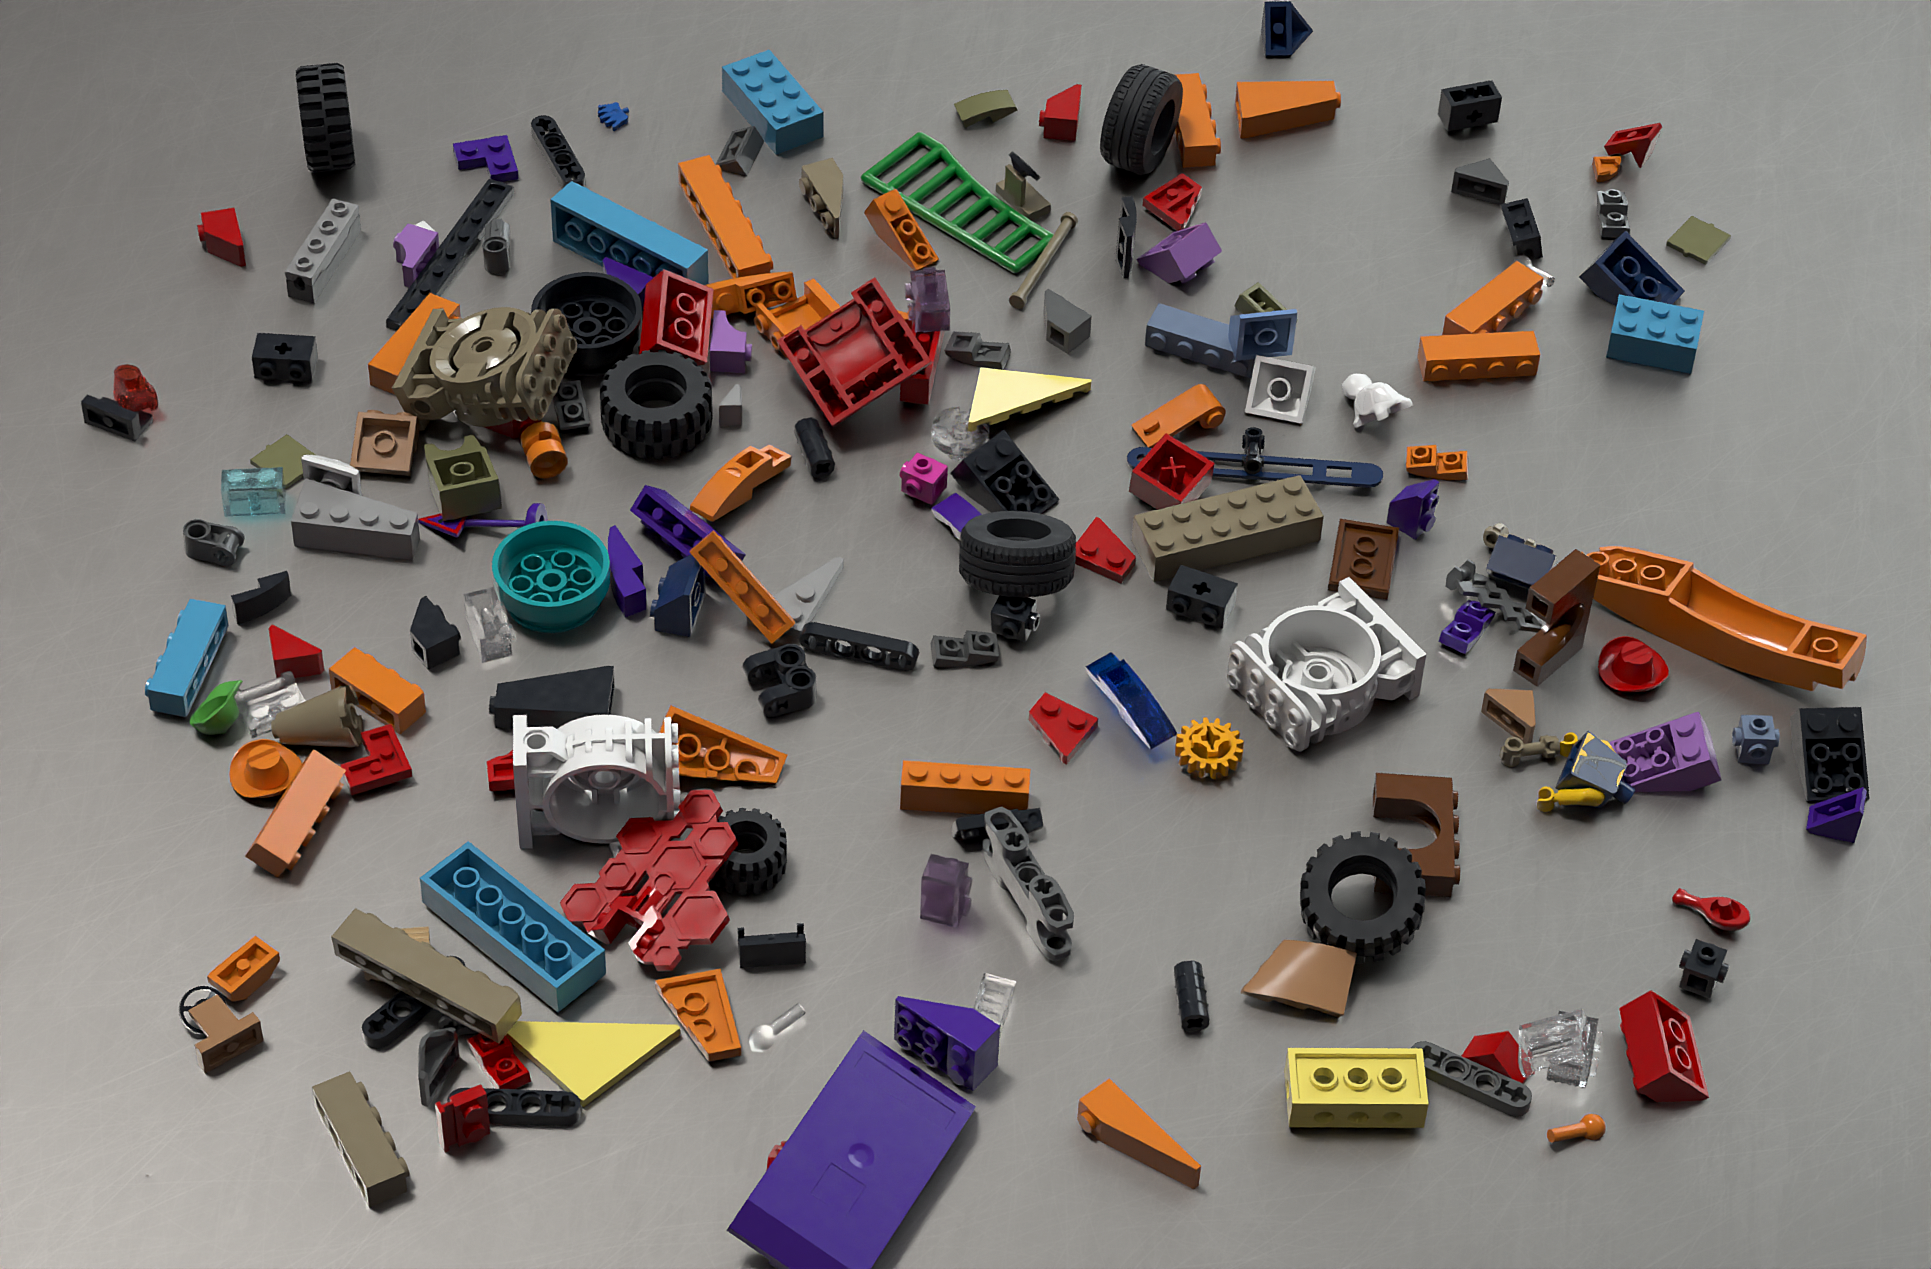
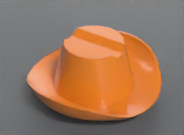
(263, 769)

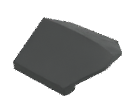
(436, 1058)

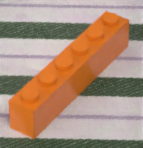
(723, 218)

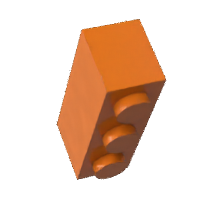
(379, 690)

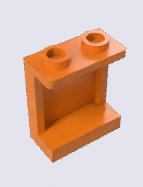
(804, 311)

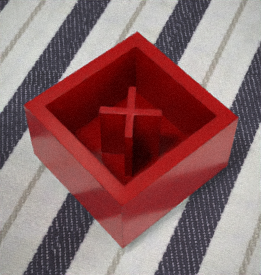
(1171, 474)

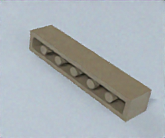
(427, 974)

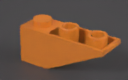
(900, 230)

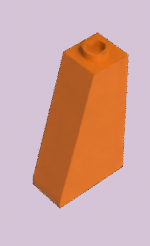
(1283, 105)

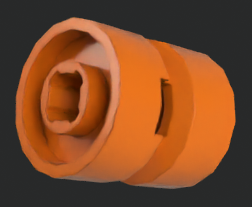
(543, 450)

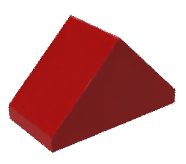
(294, 654)
(1496, 1052)

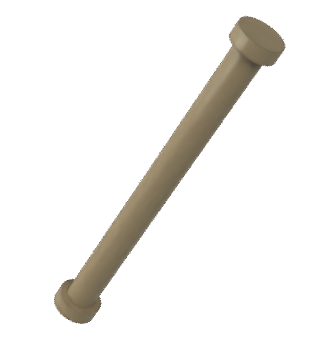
(1018, 298)

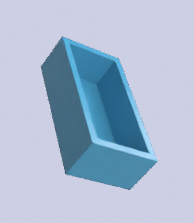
(772, 101)

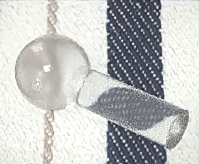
(1548, 280)
(763, 1036)

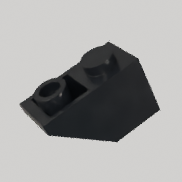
(432, 635)

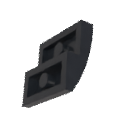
(1126, 236)

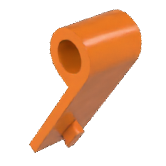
(1179, 413)

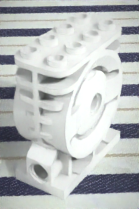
(1318, 657)
(593, 776)

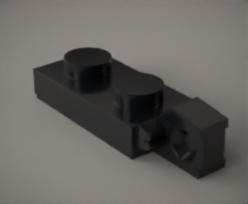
(973, 826)

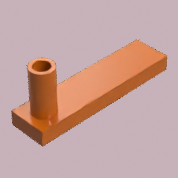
(742, 586)

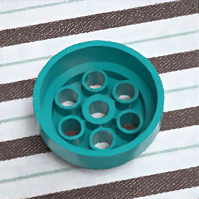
(551, 575)

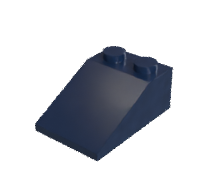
(1629, 271)

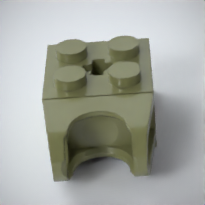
(462, 480)

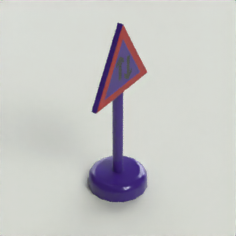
(535, 513)

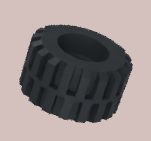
(757, 869)

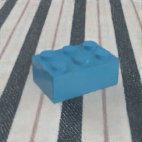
(1655, 334)

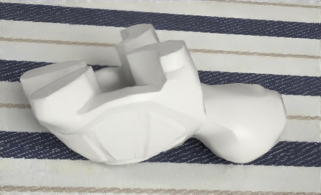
(1372, 400)

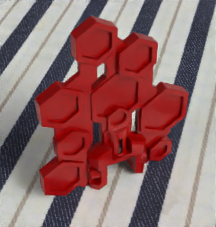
(672, 869)

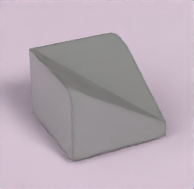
(731, 408)

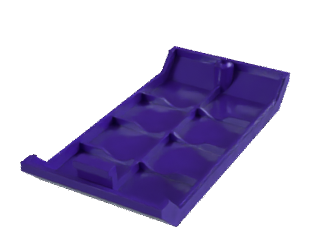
(852, 1163)

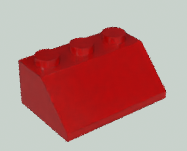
(677, 316)
(1662, 1050)

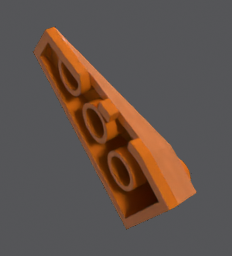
(721, 754)

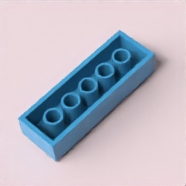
(603, 229)
(513, 926)

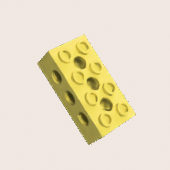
(1356, 1087)

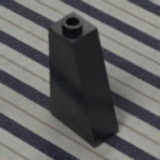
(554, 698)

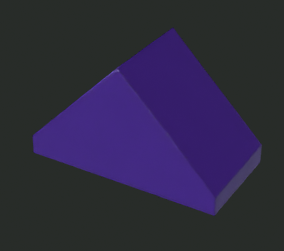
(1838, 816)

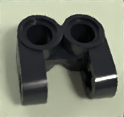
(789, 669)

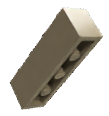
(360, 1139)

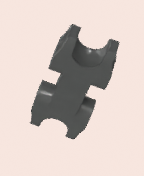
(1033, 891)

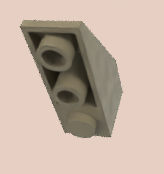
(824, 187)

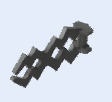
(1461, 578)

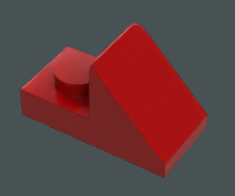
(1637, 140)

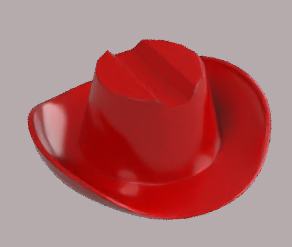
(1631, 665)

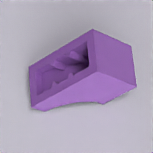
(414, 250)
(728, 346)

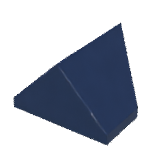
(1283, 28)

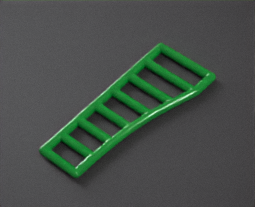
(970, 184)

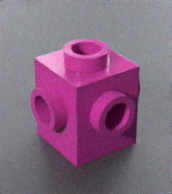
(923, 478)

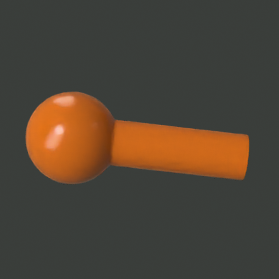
(1590, 1127)

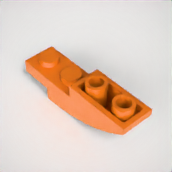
(748, 291)
(736, 479)

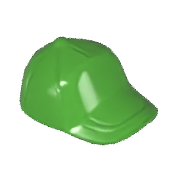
(218, 710)

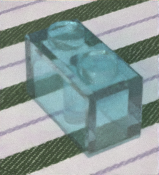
(253, 491)

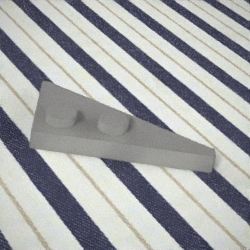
(807, 594)

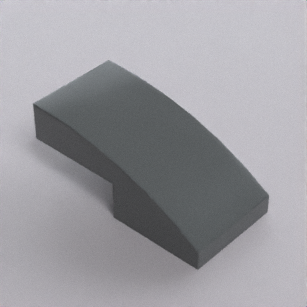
(970, 349)

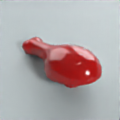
(1719, 911)

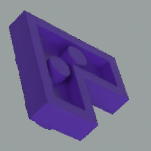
(489, 152)

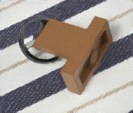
(224, 1032)

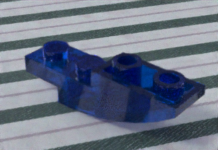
(1132, 699)

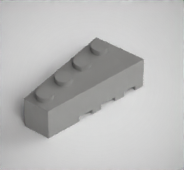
(352, 523)

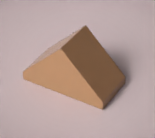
(1511, 711)

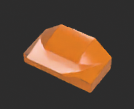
(245, 970)

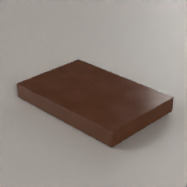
(1365, 555)

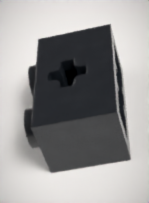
(1469, 105)
(284, 357)
(1201, 596)

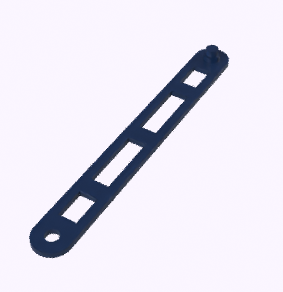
(1362, 474)

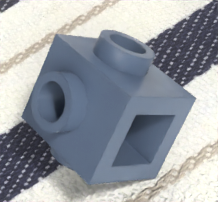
(1755, 739)

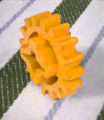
(1209, 747)

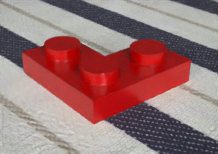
(382, 766)

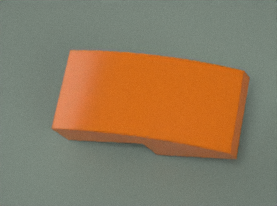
(1428, 463)

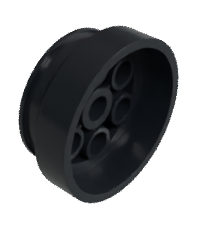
(600, 314)

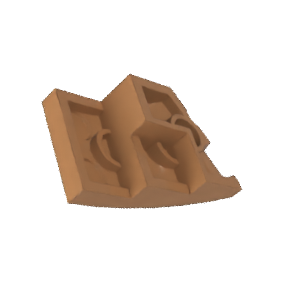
(1305, 977)

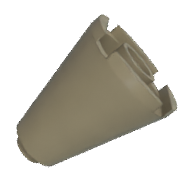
(321, 721)

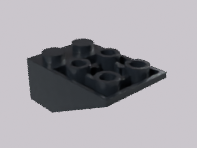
(1003, 478)
(1829, 751)

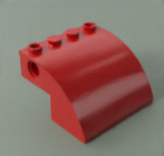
(855, 353)

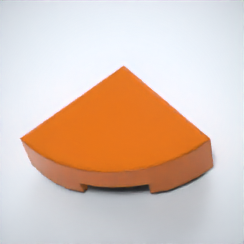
(1606, 167)

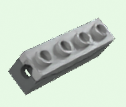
(323, 250)

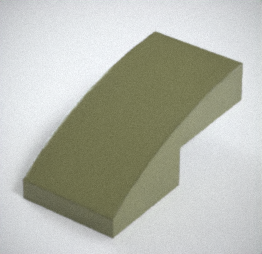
(978, 107)

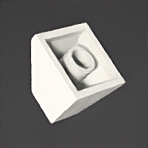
(1280, 389)
(331, 473)

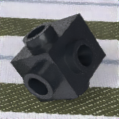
(1014, 617)
(1703, 968)

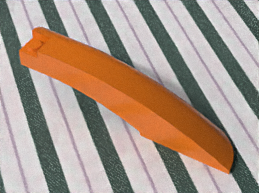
(1722, 624)

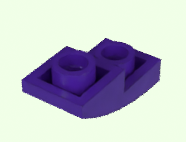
(955, 513)
(1467, 627)

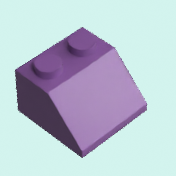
(1182, 254)

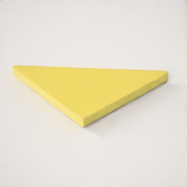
(1008, 392)
(589, 1055)

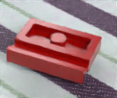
(463, 1118)

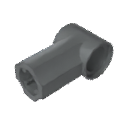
(496, 246)

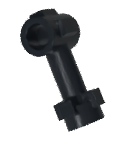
(1253, 444)

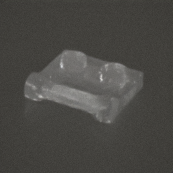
(259, 715)
(1549, 1035)

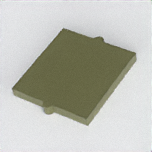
(1698, 240)
(286, 454)

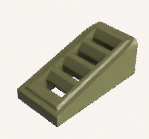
(1255, 298)

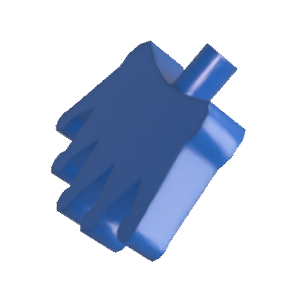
(613, 115)

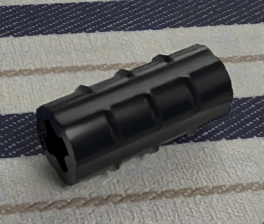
(814, 447)
(1191, 996)

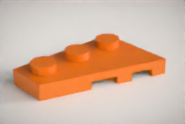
(704, 1011)

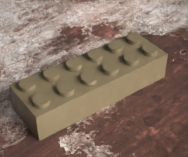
(1227, 527)

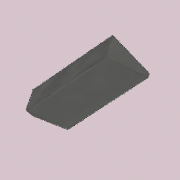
(740, 151)

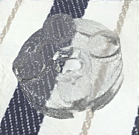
(955, 444)

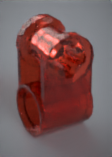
(133, 390)

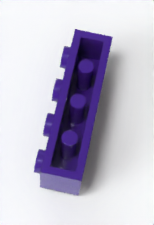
(673, 521)

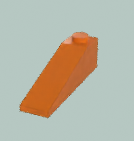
(1127, 1128)

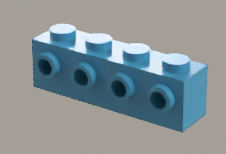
(187, 657)

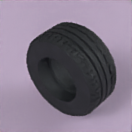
(1141, 119)
(1017, 554)

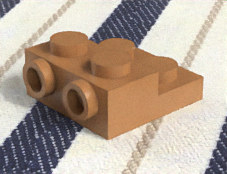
(385, 442)

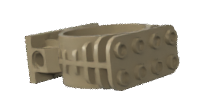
(486, 366)

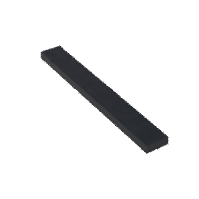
(453, 250)

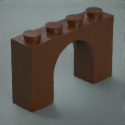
(1563, 602)
(1430, 803)

